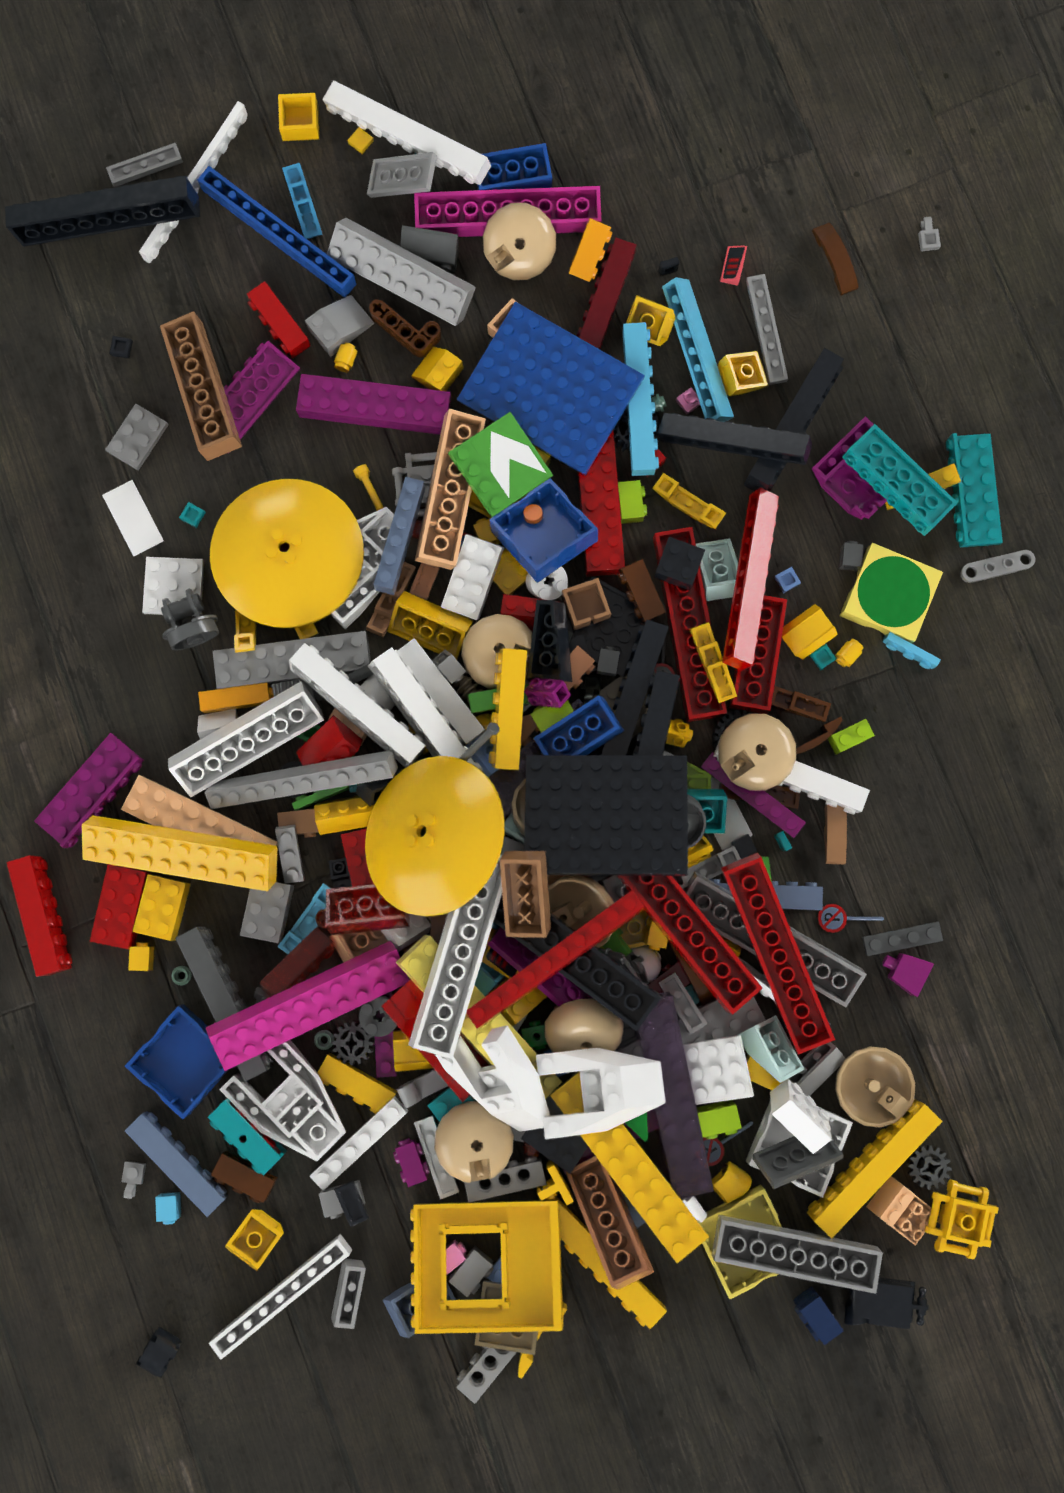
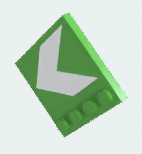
(500, 464)

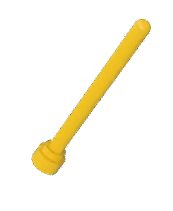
(362, 473)

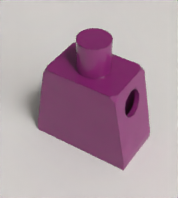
(908, 972)

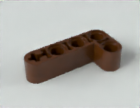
(402, 326)

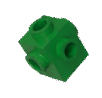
(529, 1031)

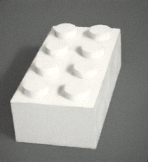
(472, 577)

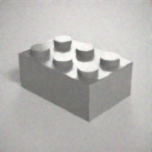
(267, 913)

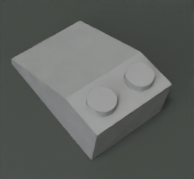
(338, 323)

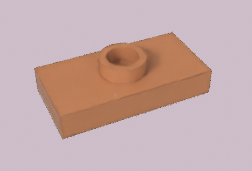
(424, 580)

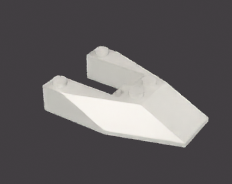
(374, 531)
(612, 1086)
(507, 1088)
(296, 1112)

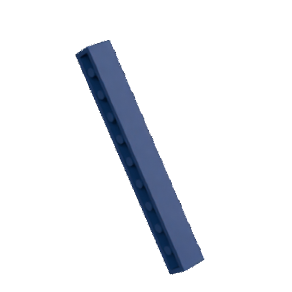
(277, 231)

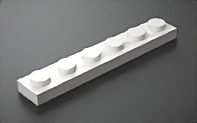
(358, 1143)

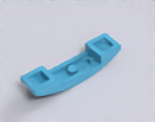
(306, 922)

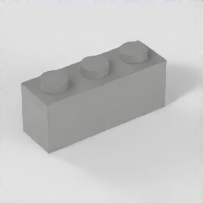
(818, 1067)
(348, 1293)

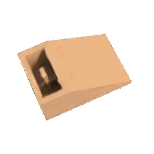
(901, 1210)

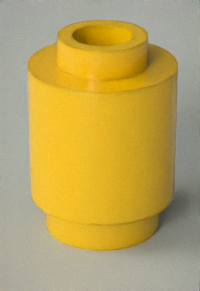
(345, 357)
(849, 653)

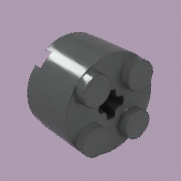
(373, 1025)

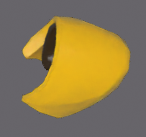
(731, 1182)

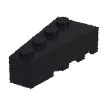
(550, 643)

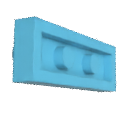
(911, 651)

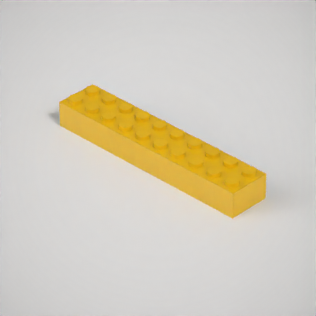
(179, 853)
(637, 1178)

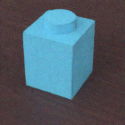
(168, 1207)

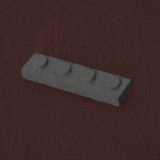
(902, 938)

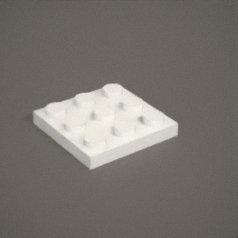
(170, 580)
(718, 1070)

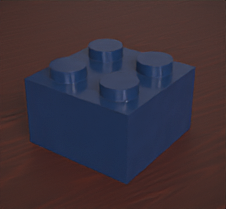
(820, 1320)

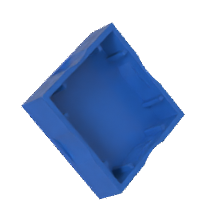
(553, 540)
(179, 1062)

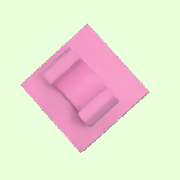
(688, 400)

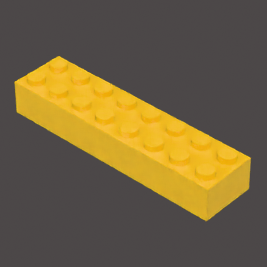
(872, 1168)

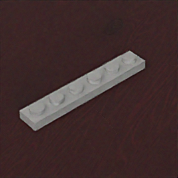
(766, 329)

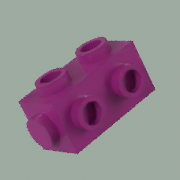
(547, 692)
(409, 1154)

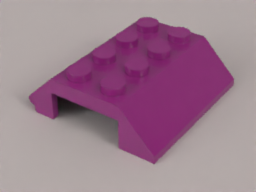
(843, 482)

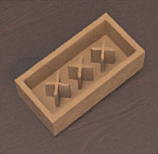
(525, 893)

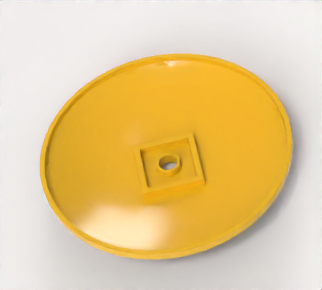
(295, 584)
(460, 841)

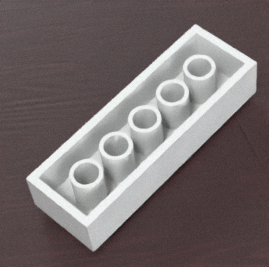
(441, 692)

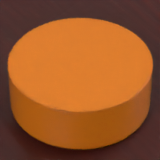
(533, 514)

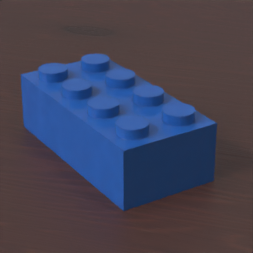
(518, 169)
(581, 730)

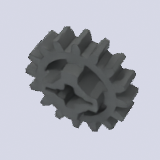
(353, 1034)
(932, 1174)

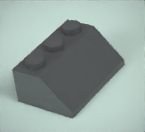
(432, 245)

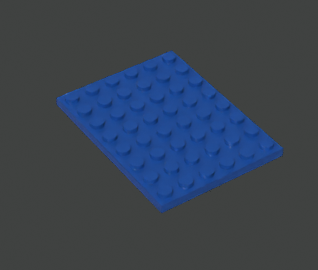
(553, 385)

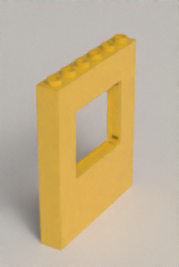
(528, 1267)

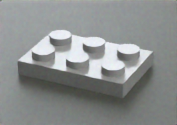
(136, 437)

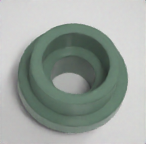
(659, 402)
(175, 975)
(323, 1046)

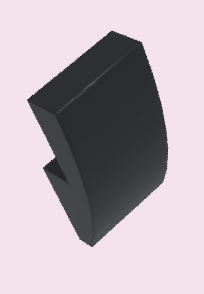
(339, 873)

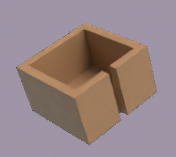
(586, 603)

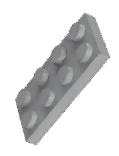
(401, 175)

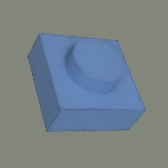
(787, 580)

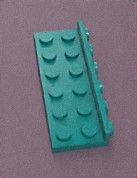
(899, 480)
(976, 494)

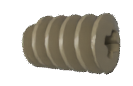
(466, 687)

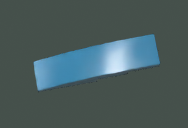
(302, 201)

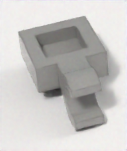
(928, 237)
(132, 1175)

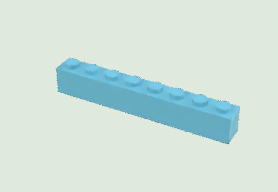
(697, 350)
(640, 407)

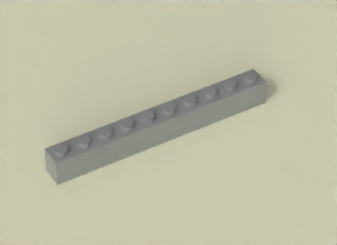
(302, 779)

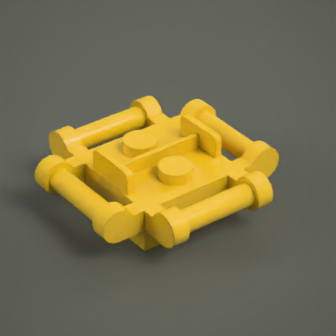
(961, 1219)

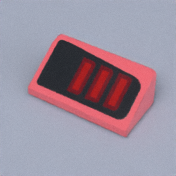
(733, 264)

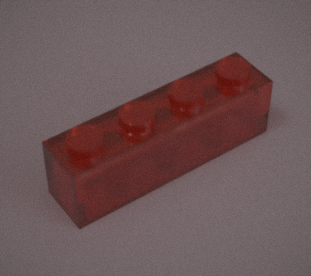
(299, 963)

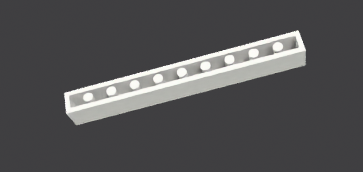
(406, 132)

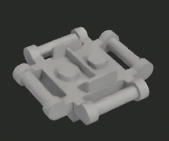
(421, 473)

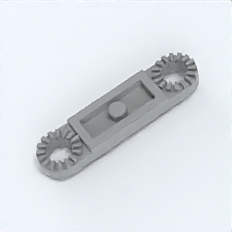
(997, 566)

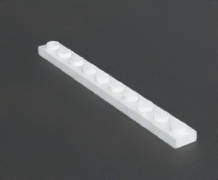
(209, 158)

